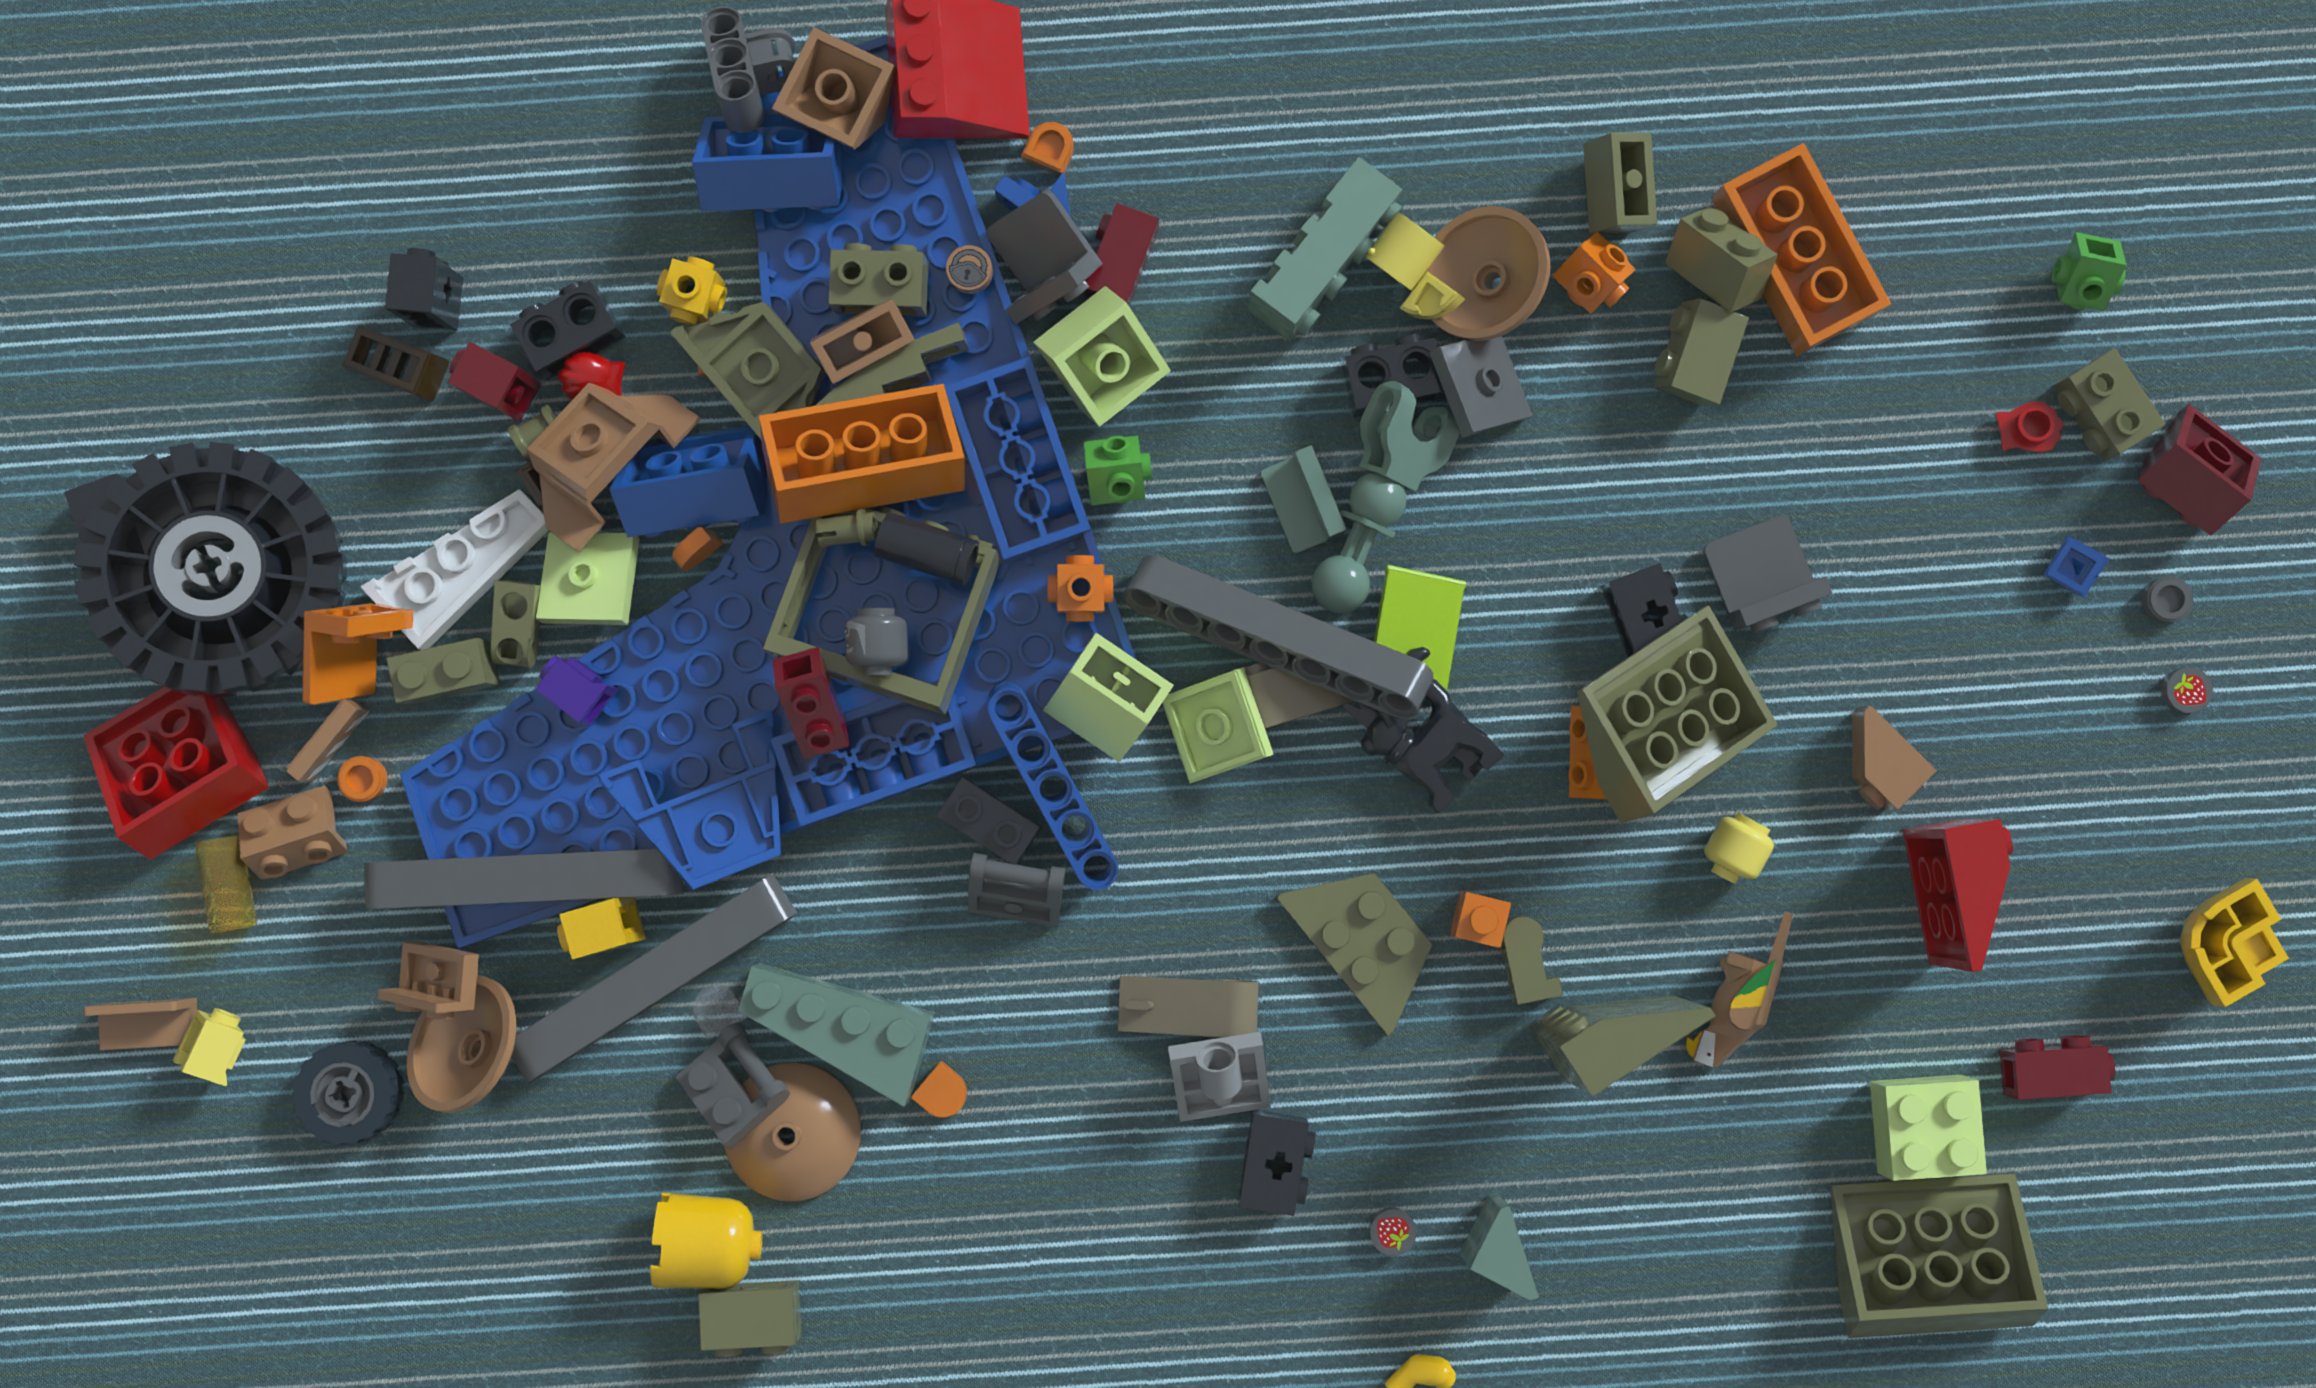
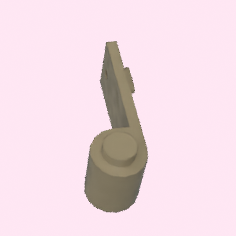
(1286, 697)
(1188, 1006)

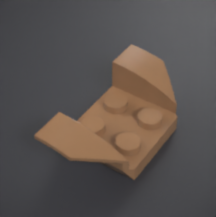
(591, 446)

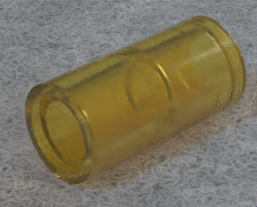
(225, 885)

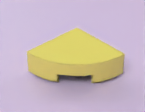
(1431, 299)

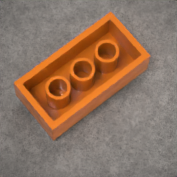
(1820, 271)
(862, 453)

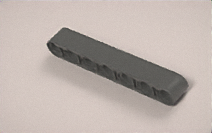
(1279, 637)
(519, 879)
(651, 978)

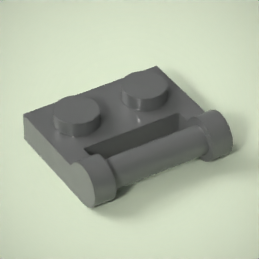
(1015, 891)
(720, 1093)

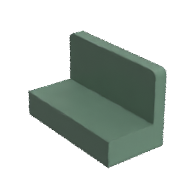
(1303, 501)

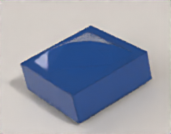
(2075, 566)

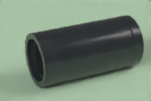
(926, 548)

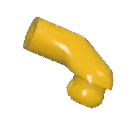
(1423, 1370)

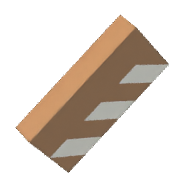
(327, 740)

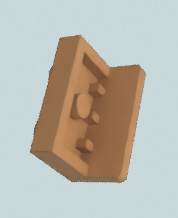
(289, 833)
(434, 981)

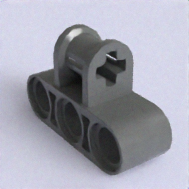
(744, 66)

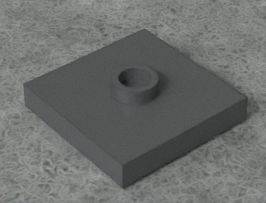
(1480, 385)

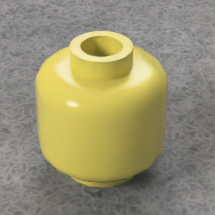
(1739, 848)

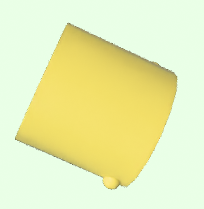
(1404, 251)

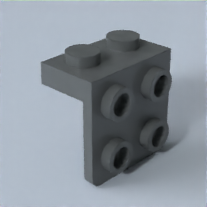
(1043, 254)
(1763, 575)

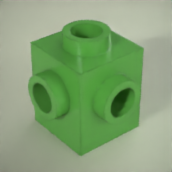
(2089, 272)
(1116, 470)

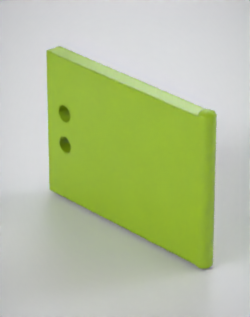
(1420, 612)

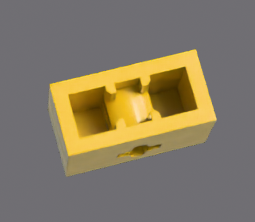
(600, 927)

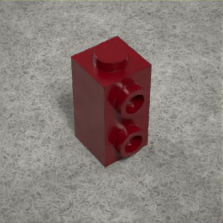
(1124, 251)
(810, 702)
(2056, 1070)

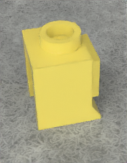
(210, 1045)

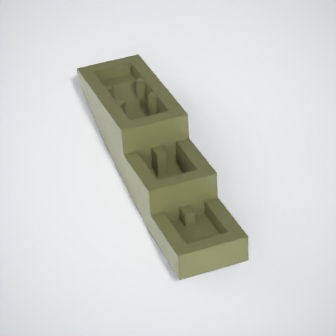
(903, 367)

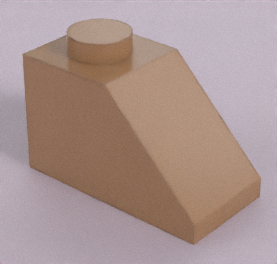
(861, 340)
(1884, 761)

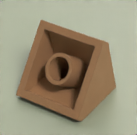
(837, 90)

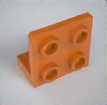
(343, 649)

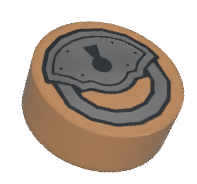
(969, 269)

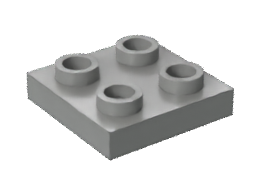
(1219, 1076)

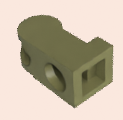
(515, 623)
(1524, 962)

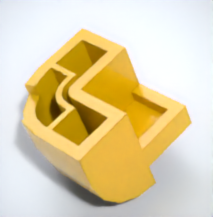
(2231, 942)

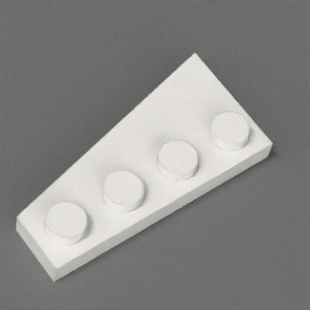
(460, 567)

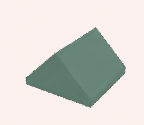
(1496, 1249)

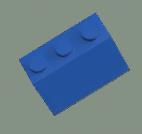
(767, 167)
(692, 485)

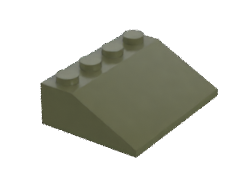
(1670, 716)
(1609, 1039)
(1935, 1256)

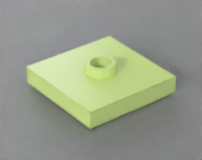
(590, 583)
(1217, 725)

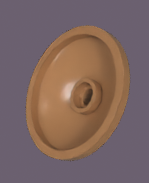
(1484, 247)
(463, 1057)
(824, 1143)

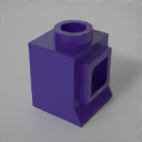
(575, 689)

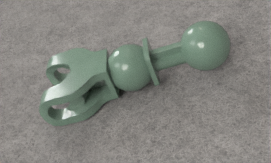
(1396, 460)

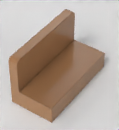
(143, 1022)

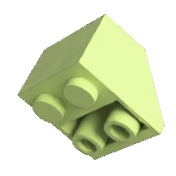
(1108, 697)

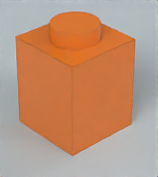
(1480, 919)

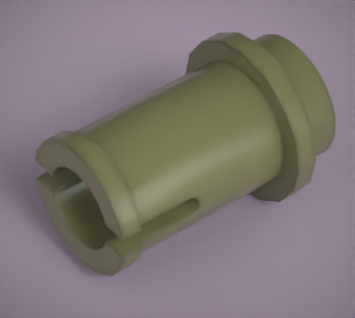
(847, 529)

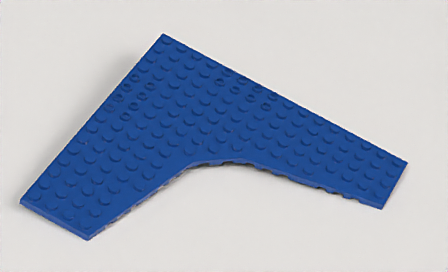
(699, 660)

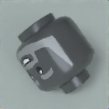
(876, 641)

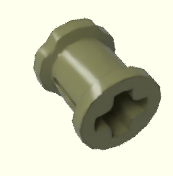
(526, 433)

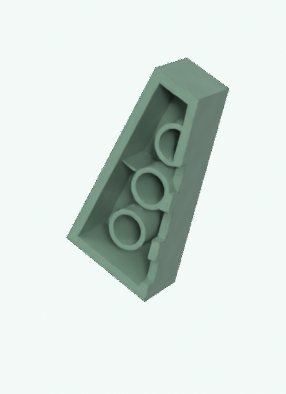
(1325, 250)
(850, 1029)

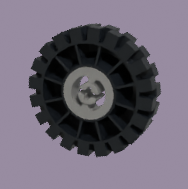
(144, 601)

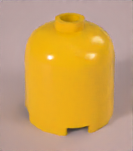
(703, 1242)

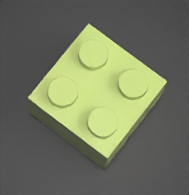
(1102, 356)
(1928, 1127)

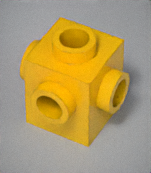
(701, 303)

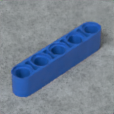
(1058, 807)

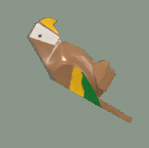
(1740, 1002)

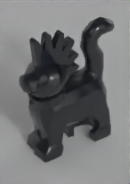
(1438, 739)

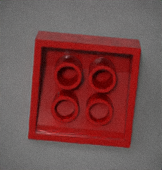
(956, 69)
(172, 768)
(1958, 886)

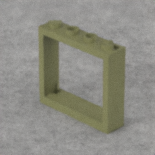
(937, 698)

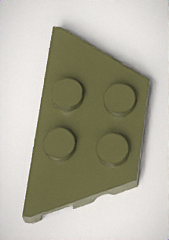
(754, 361)
(1364, 940)

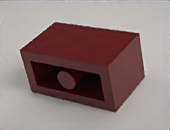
(493, 381)

